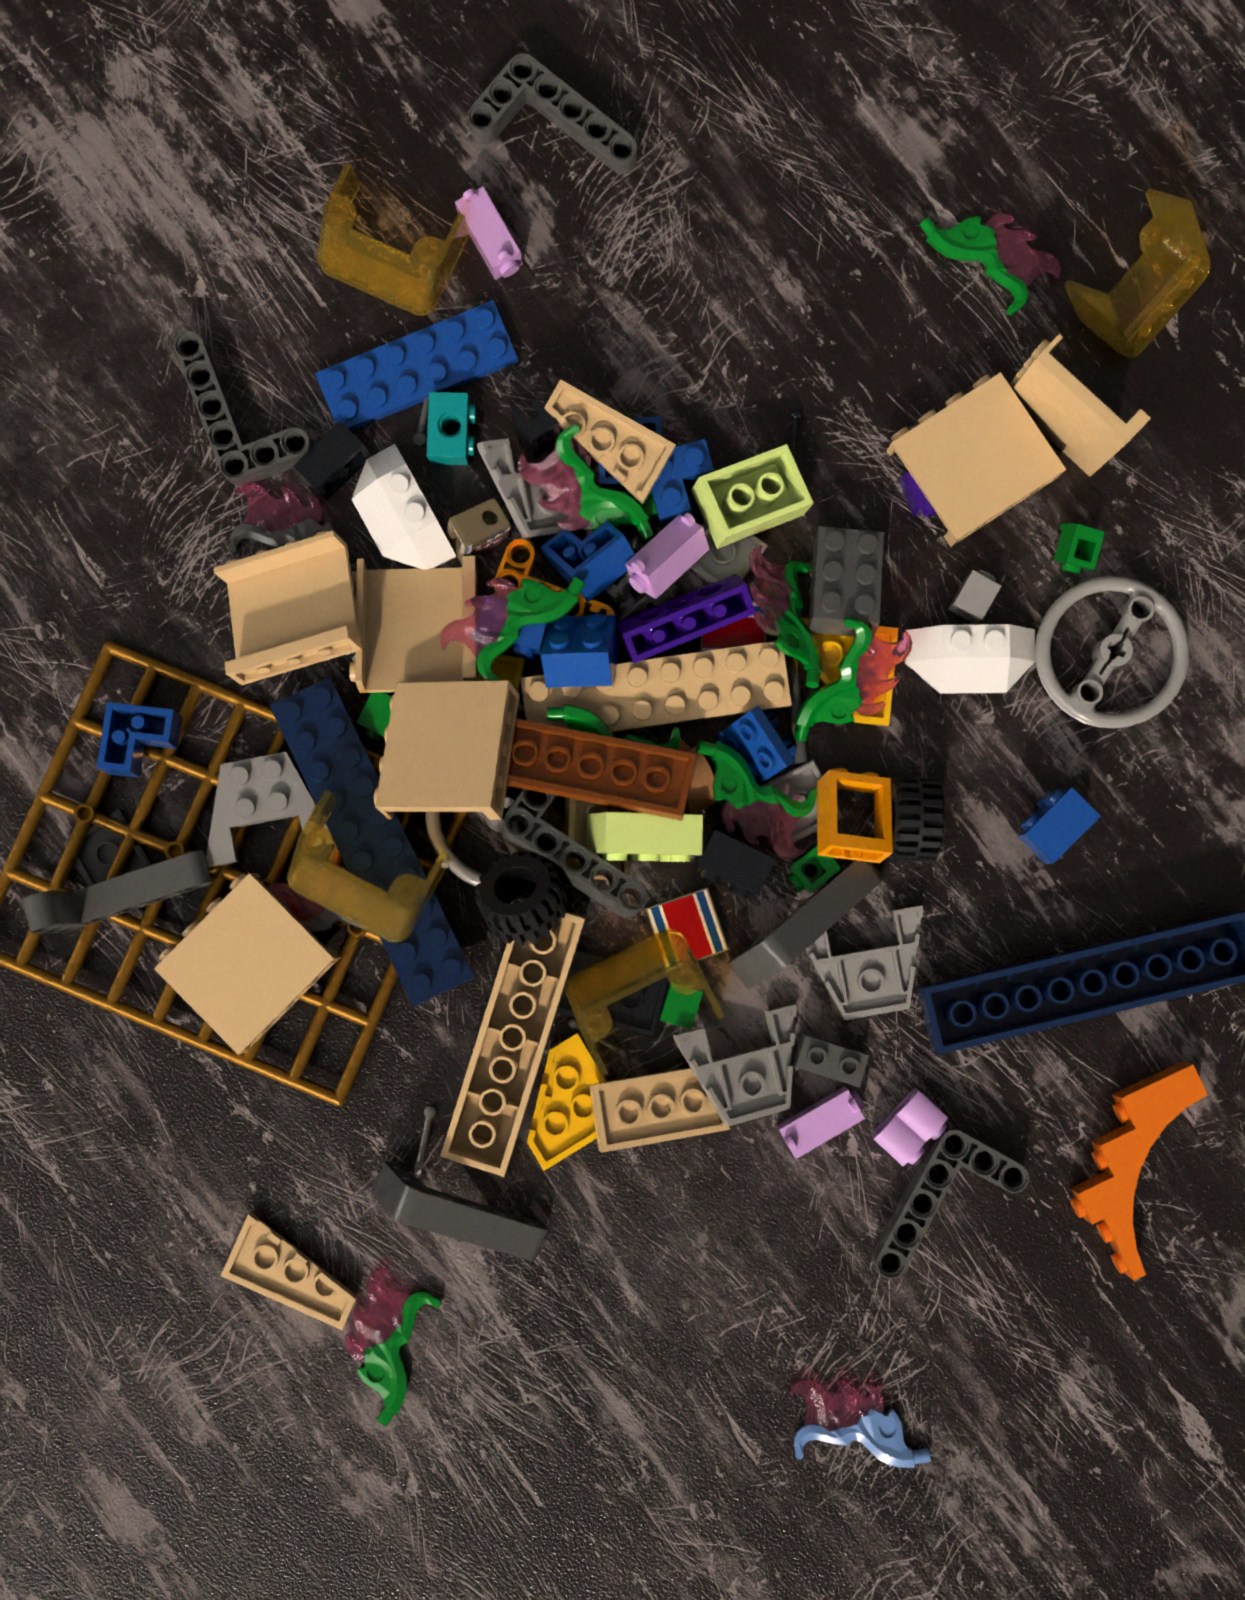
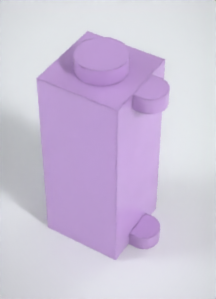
(489, 233)
(667, 556)
(822, 1121)

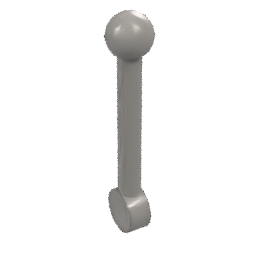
(429, 1112)

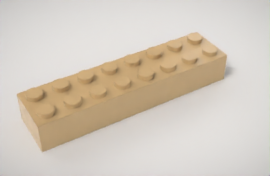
(673, 689)
(511, 1048)

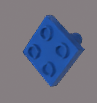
(759, 744)

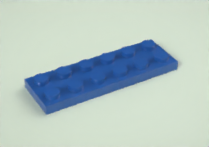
(417, 364)

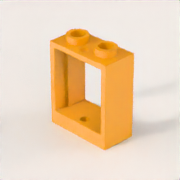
(853, 847)

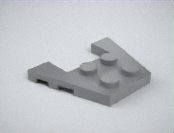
(520, 495)
(253, 794)
(875, 978)
(748, 1082)

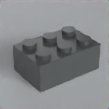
(845, 580)

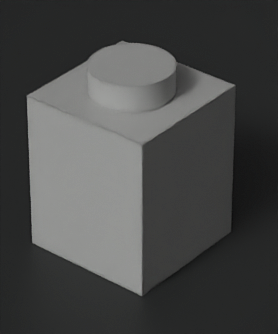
(975, 596)

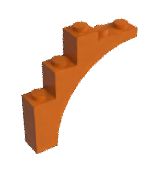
(1121, 1153)

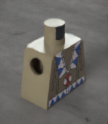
(479, 529)

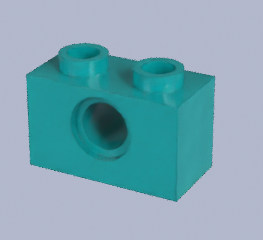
(447, 409)

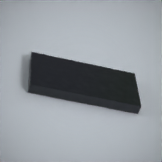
(633, 1013)

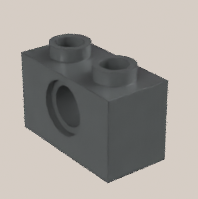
(830, 1059)

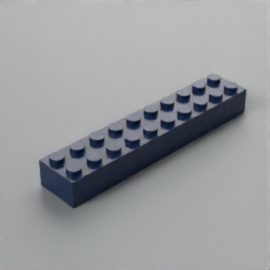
(368, 842)
(1084, 982)

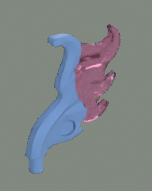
(851, 1417)

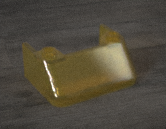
(399, 278)
(1155, 286)
(380, 912)
(626, 972)

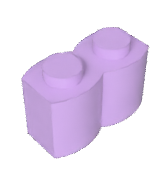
(909, 1127)

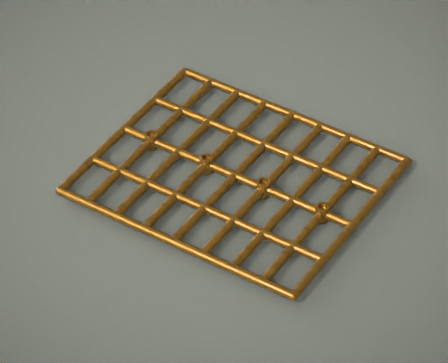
(89, 814)

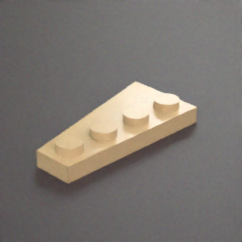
(615, 441)
(285, 1274)

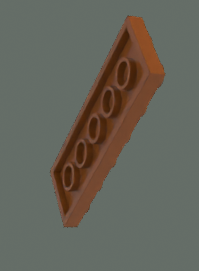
(601, 769)

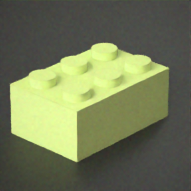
(751, 496)
(643, 837)

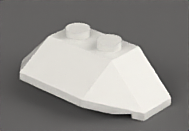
(399, 513)
(971, 656)

